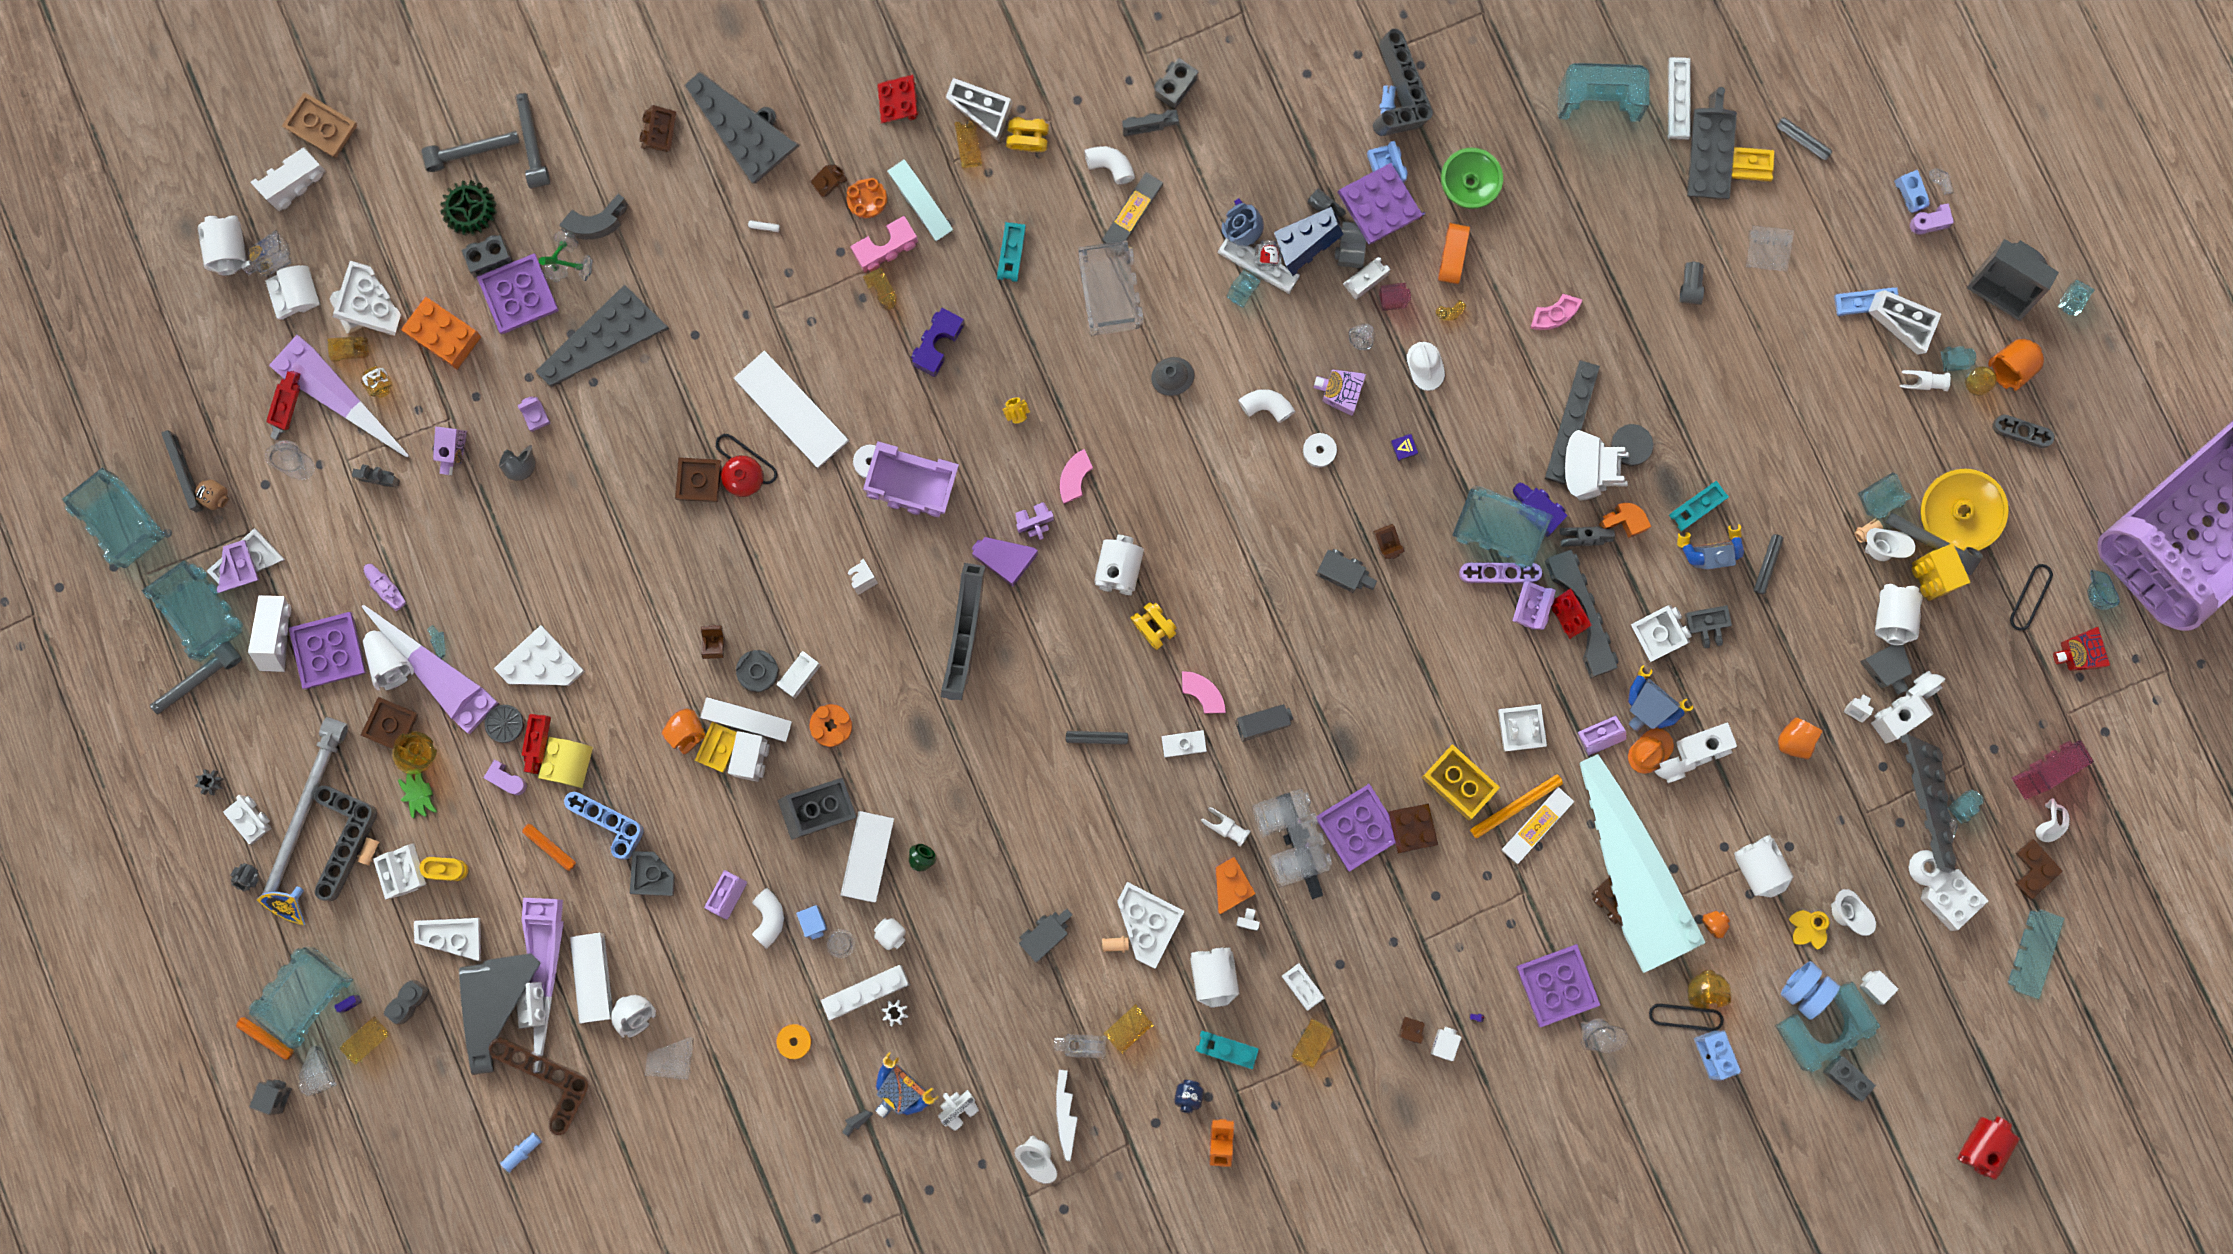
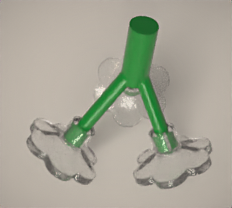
(557, 268)

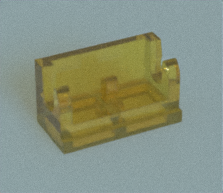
(968, 144)
(1128, 1029)
(364, 1040)
(1312, 1043)

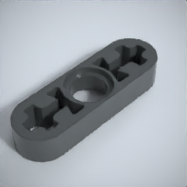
(2036, 441)

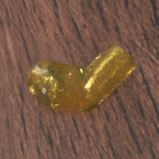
(1449, 313)

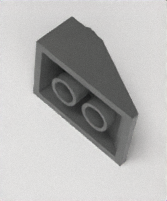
(816, 808)

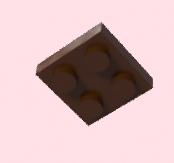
(698, 479)
(388, 722)
(1413, 828)

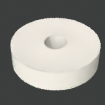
(1323, 441)
(860, 459)

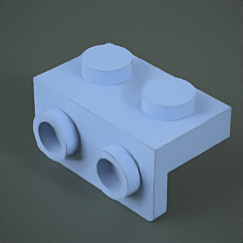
(1388, 154)

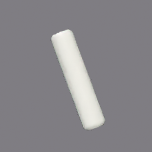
(764, 226)

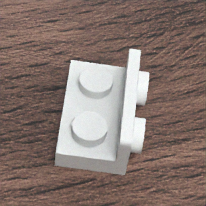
(247, 819)
(531, 1006)

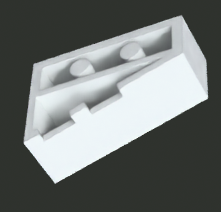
(290, 179)

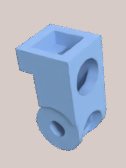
(1913, 191)

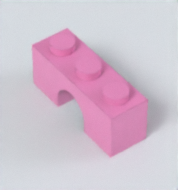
(871, 256)

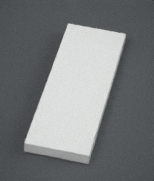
(791, 409)

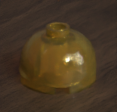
(413, 753)
(1709, 989)

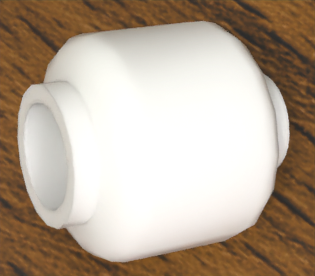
(890, 934)

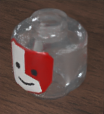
(1267, 255)

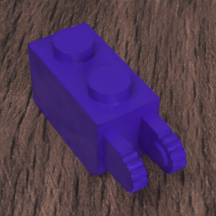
(1540, 500)

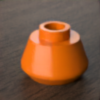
(1716, 923)

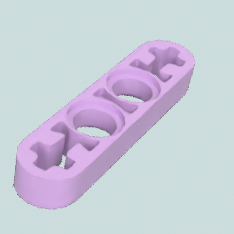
(1500, 576)

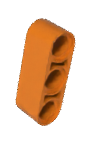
(1454, 253)

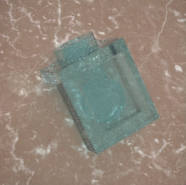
(1243, 288)

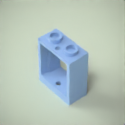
(1722, 1059)

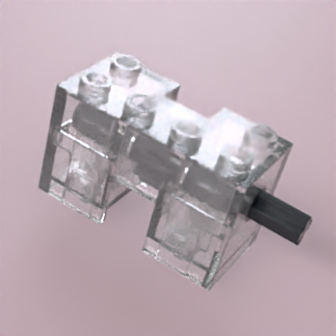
(1307, 855)

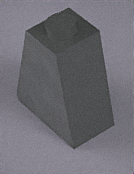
(1263, 722)

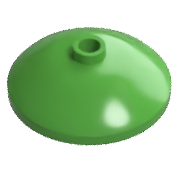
(1472, 165)

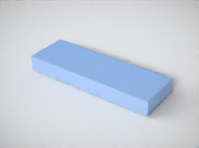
(1857, 301)

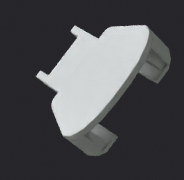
(1592, 466)

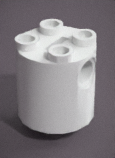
(222, 244)
(1119, 558)
(1898, 614)
(1764, 867)
(1214, 976)

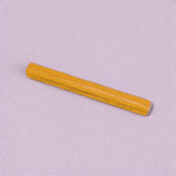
(1516, 806)

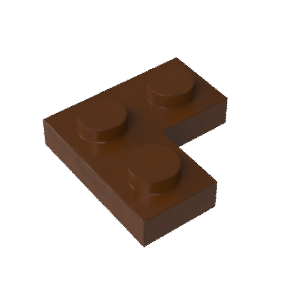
(2042, 869)

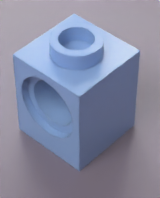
(812, 922)

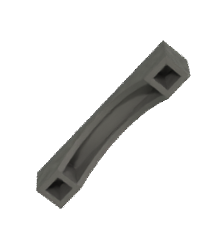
(1565, 572)

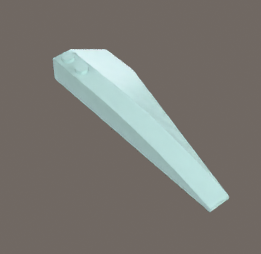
(1647, 897)

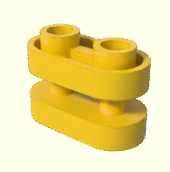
(1019, 127)
(1166, 628)
(443, 869)

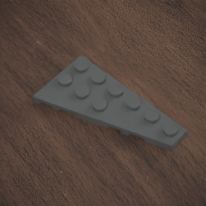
(746, 134)
(1932, 796)

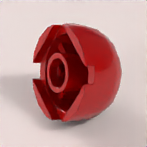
(742, 476)

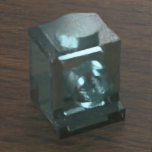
(2080, 291)
(1958, 358)
(1966, 805)

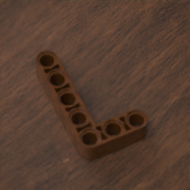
(546, 1075)

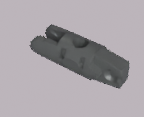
(1586, 536)

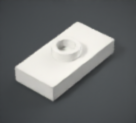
(1184, 744)
(1303, 987)

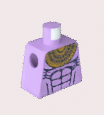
(1341, 389)
(450, 440)

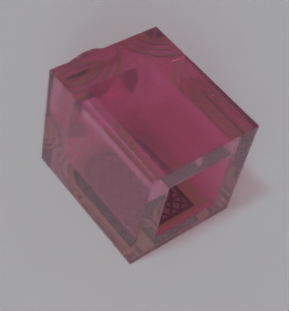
(1394, 296)

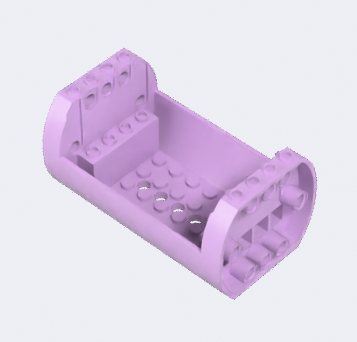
(2139, 550)

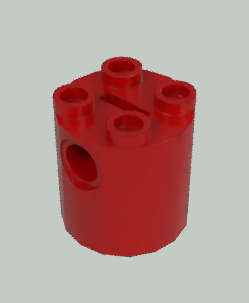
(1989, 1147)

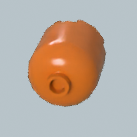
(2017, 363)

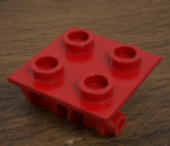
(897, 99)
(1570, 614)

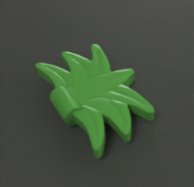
(417, 794)

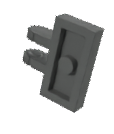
(375, 476)
(1709, 620)

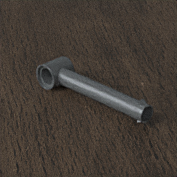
(435, 158)
(536, 175)
(1969, 557)
(225, 656)

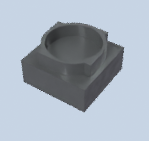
(2013, 278)

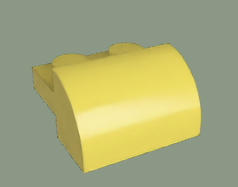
(565, 762)

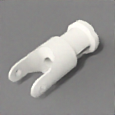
(1928, 380)
(1227, 828)

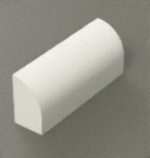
(867, 856)
(591, 977)

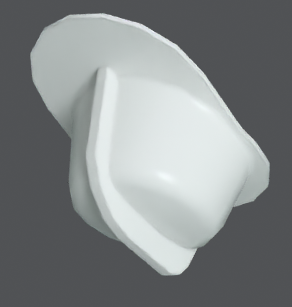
(1425, 365)
(1887, 544)
(1852, 912)
(1036, 1160)

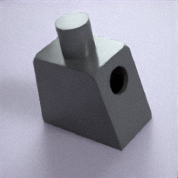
(1889, 667)

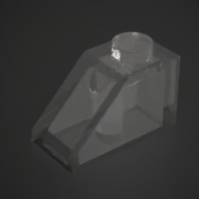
(315, 1073)

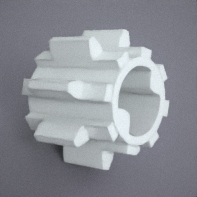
(900, 1009)

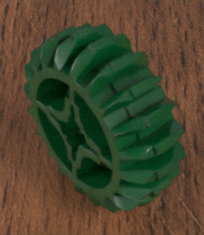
(463, 192)

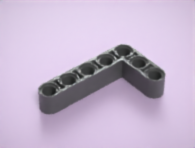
(1409, 88)
(345, 839)

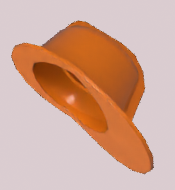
(1650, 750)

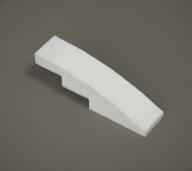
(745, 719)
(1066, 1122)

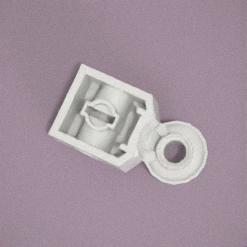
(1910, 708)
(1695, 752)
(1947, 894)

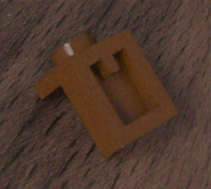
(1412, 1030)

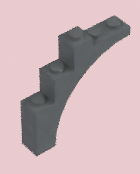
(964, 632)

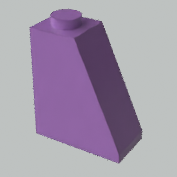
(1004, 558)

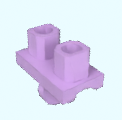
(1043, 516)

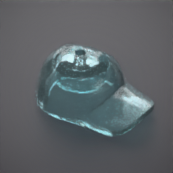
(2102, 591)

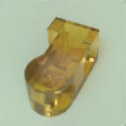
(885, 292)
(347, 348)

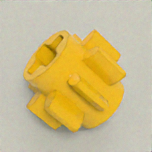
(1016, 410)

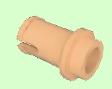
(1861, 533)
(368, 851)
(1115, 944)

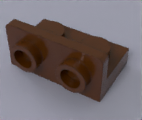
(657, 128)
(1604, 898)

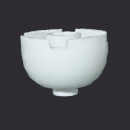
(631, 1015)

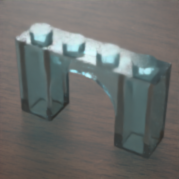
(1858, 1023)

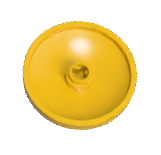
(1965, 508)

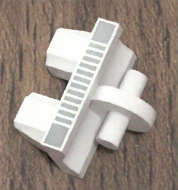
(954, 1106)

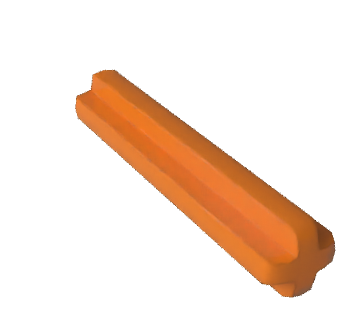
(549, 847)
(264, 1038)

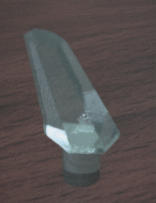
(437, 641)

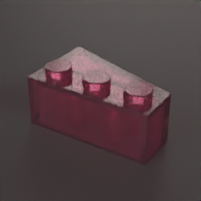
(2052, 770)

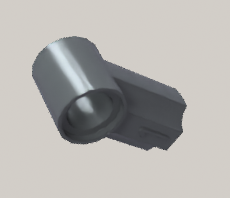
(1692, 288)

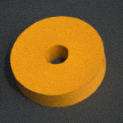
(803, 1045)

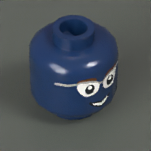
(1189, 1096)

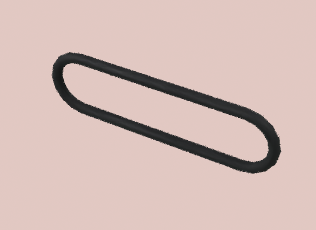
(749, 450)
(2039, 601)
(1687, 1008)

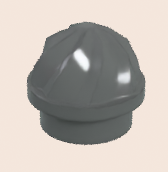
(768, 114)

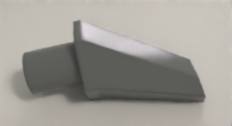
(856, 1121)

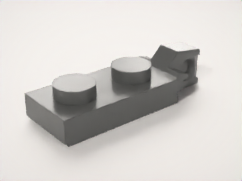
(1149, 123)

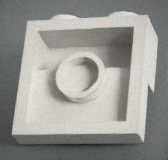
(1661, 632)

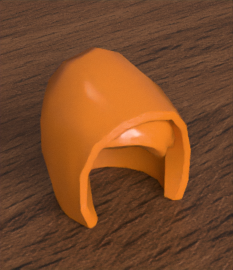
(683, 730)
(1799, 738)

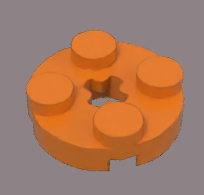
(835, 736)

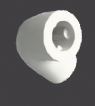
(1111, 159)
(1268, 401)
(772, 918)

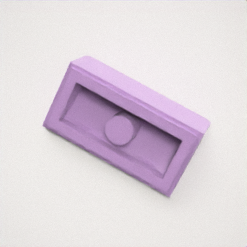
(1602, 735)
(725, 894)

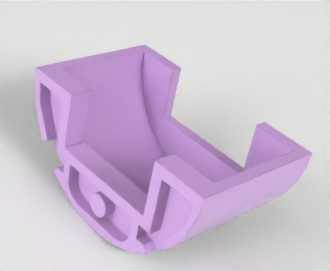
(909, 481)

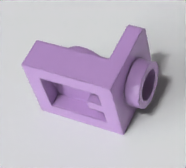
(533, 413)

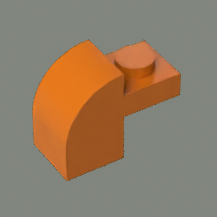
(1632, 519)
(1221, 1142)

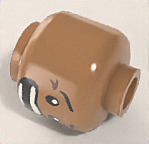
(211, 494)

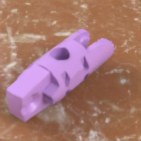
(384, 587)

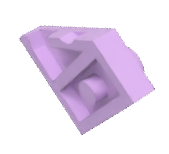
(236, 567)

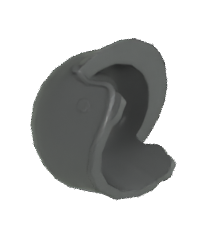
(518, 467)

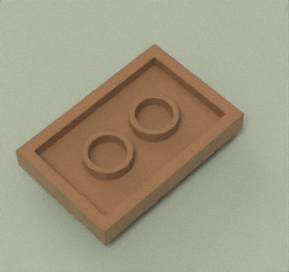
(319, 125)

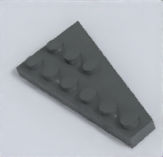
(610, 331)

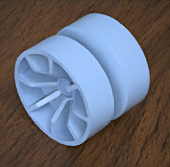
(1805, 986)

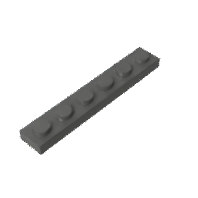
(1572, 418)

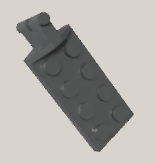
(1712, 149)

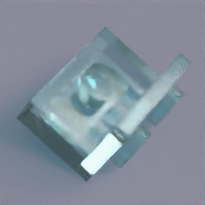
(1883, 496)

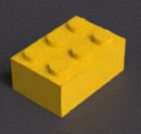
(1940, 572)
(1460, 782)

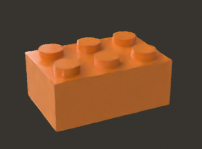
(441, 333)

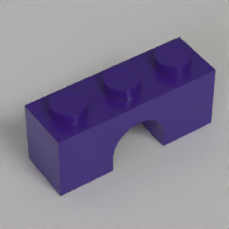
(944, 326)

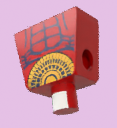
(2083, 652)

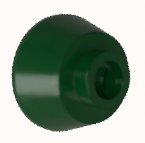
(921, 857)

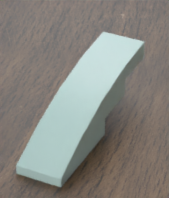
(919, 200)

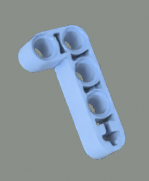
(603, 820)

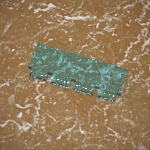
(2038, 955)

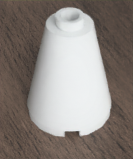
(385, 661)

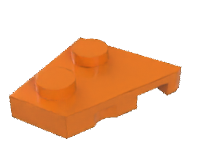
(1231, 885)

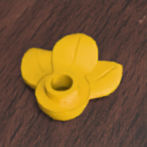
(1807, 931)

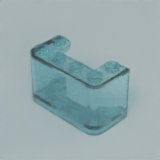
(1605, 83)
(114, 518)
(1502, 525)
(194, 609)
(298, 995)

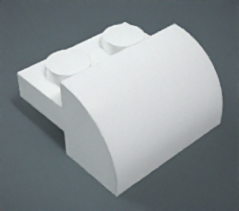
(292, 291)
(399, 871)

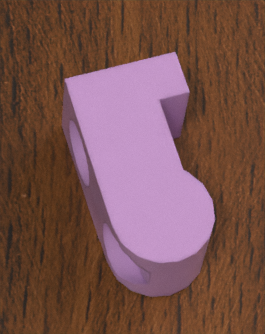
(1931, 222)
(509, 783)

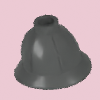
(1172, 376)

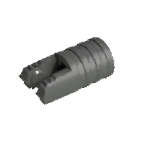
(1321, 201)

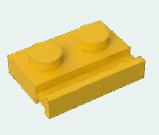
(1753, 164)
(717, 747)

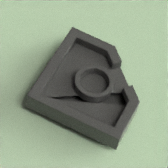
(650, 875)

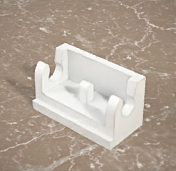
(1366, 278)
(863, 579)
(798, 675)

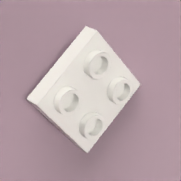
(1522, 728)

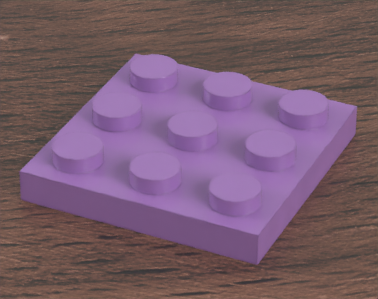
(1379, 203)
(517, 294)
(327, 650)
(1357, 827)
(1558, 985)

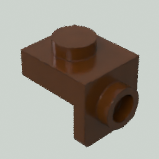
(828, 179)
(1388, 542)
(712, 642)

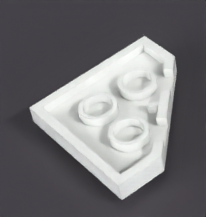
(366, 301)
(539, 662)
(1148, 923)

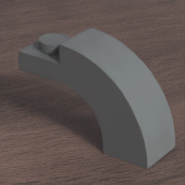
(598, 225)

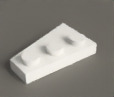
(261, 551)
(451, 935)

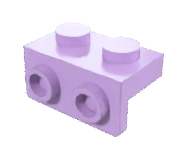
(1534, 606)

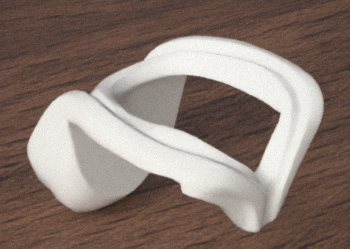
(2052, 830)

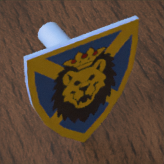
(284, 905)

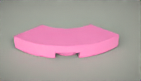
(1556, 315)
(1073, 475)
(1204, 691)

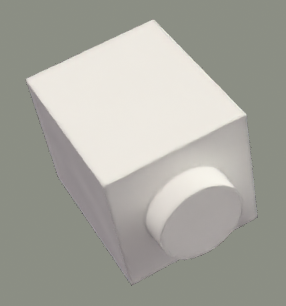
(1878, 987)
(1446, 1044)

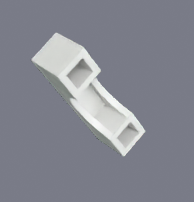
(865, 992)

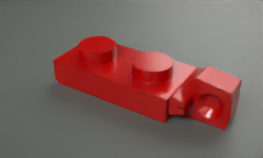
(284, 401)
(535, 742)

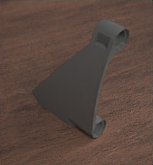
(487, 1000)

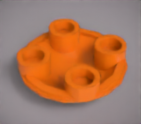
(866, 198)

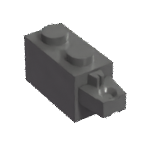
(1344, 572)
(1046, 935)

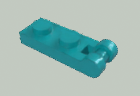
(1011, 251)
(1699, 505)
(1227, 1050)

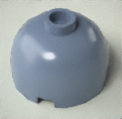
(1243, 225)

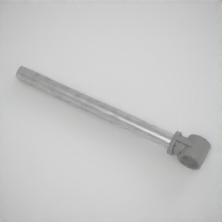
(332, 733)

